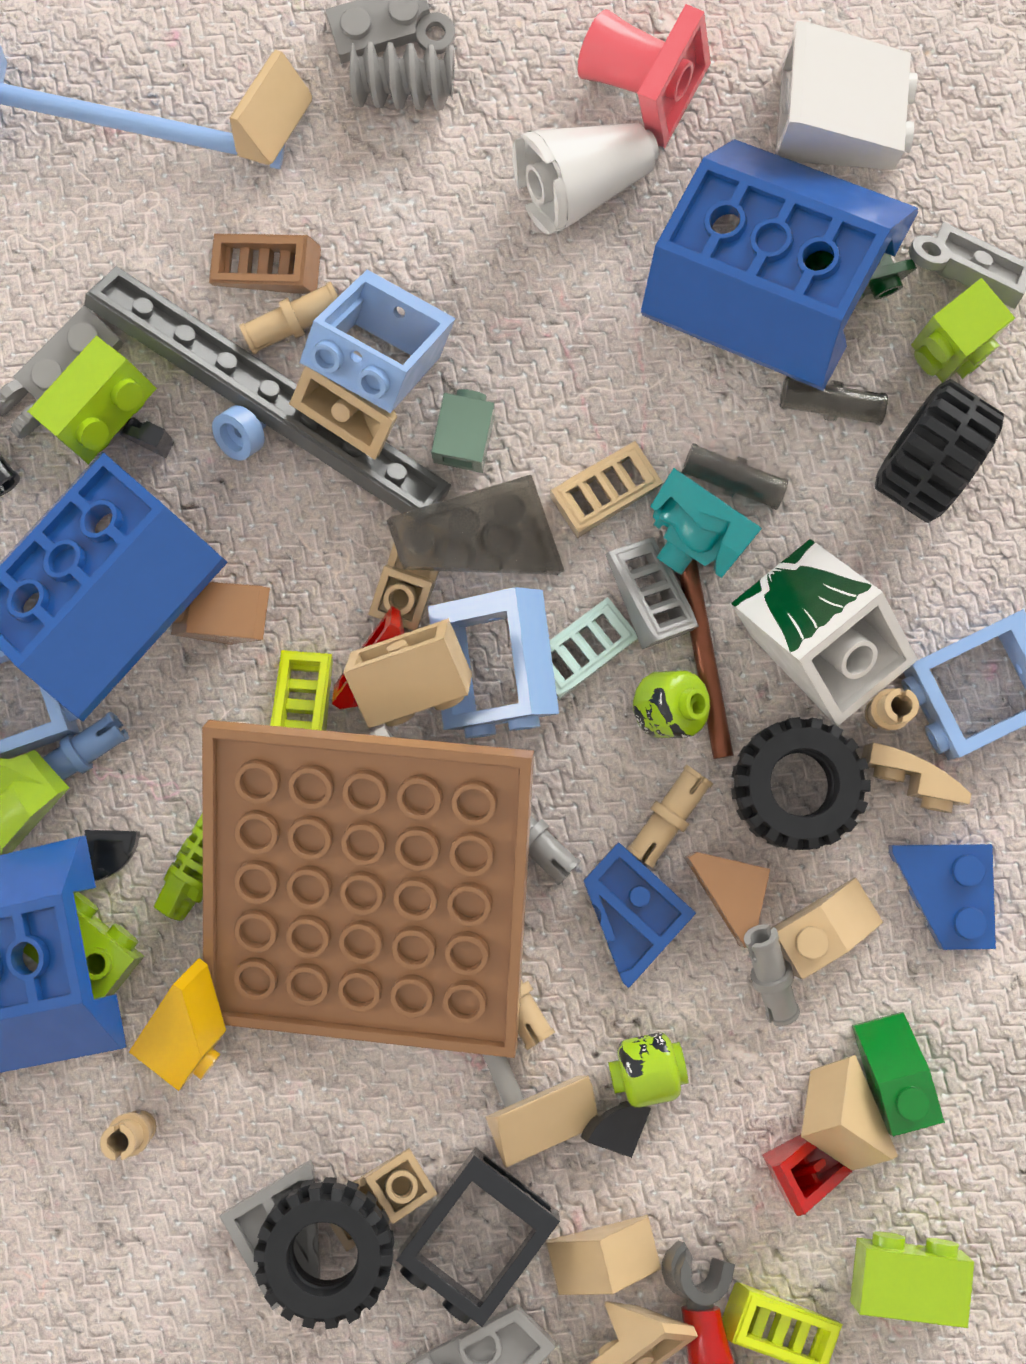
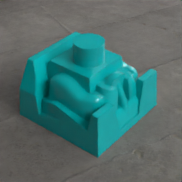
(699, 526)

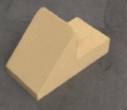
(643, 1336)

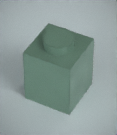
(463, 430)

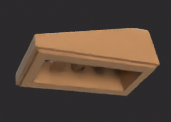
(291, 248)

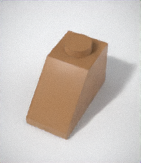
(225, 614)

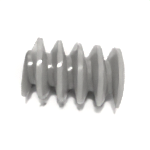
(401, 76)

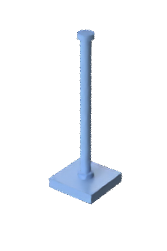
(118, 118)

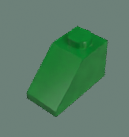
(898, 1074)

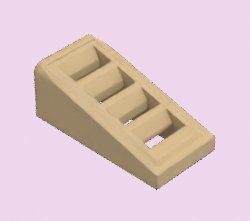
(570, 509)

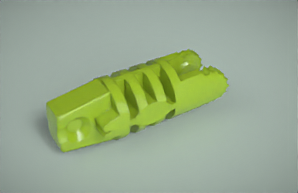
(184, 878)

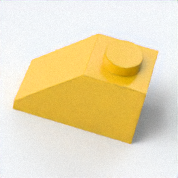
(183, 1029)

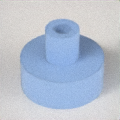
(238, 432)

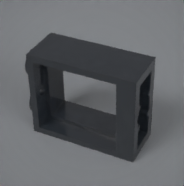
(512, 1195)

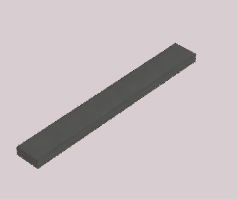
(257, 387)

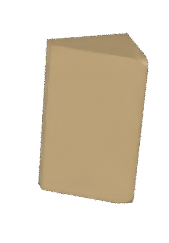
(269, 110)
(543, 1119)

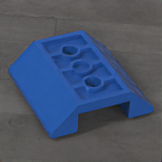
(752, 284)
(98, 592)
(51, 1010)

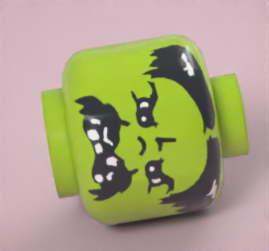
(671, 704)
(649, 1070)

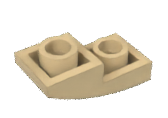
(404, 590)
(927, 781)
(399, 1189)

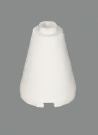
(579, 169)

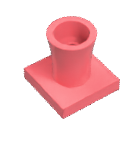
(657, 70)

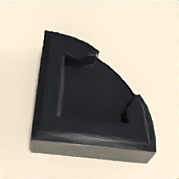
(148, 436)
(110, 850)
(617, 1128)

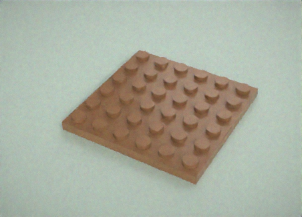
(365, 885)

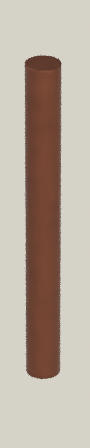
(706, 662)

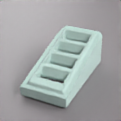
(596, 661)

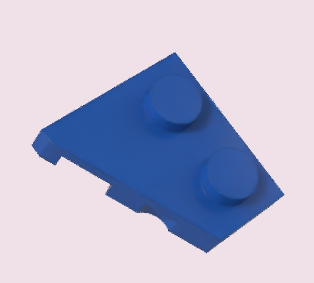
(952, 890)
(634, 911)

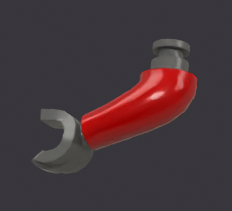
(712, 1343)

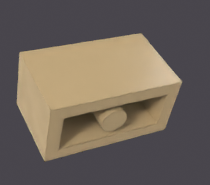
(408, 675)

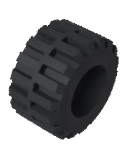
(939, 451)
(843, 774)
(313, 1297)

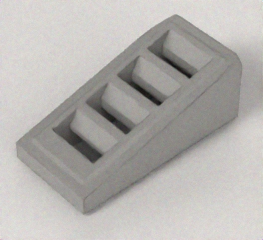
(641, 615)

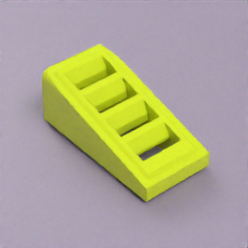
(282, 705)
(748, 1315)

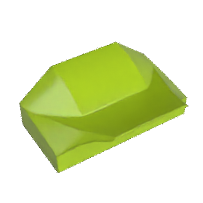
(26, 796)

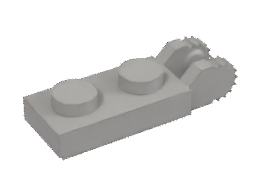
(49, 364)

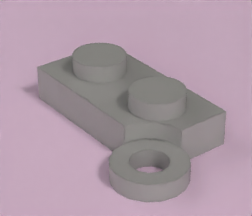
(386, 22)
(968, 259)

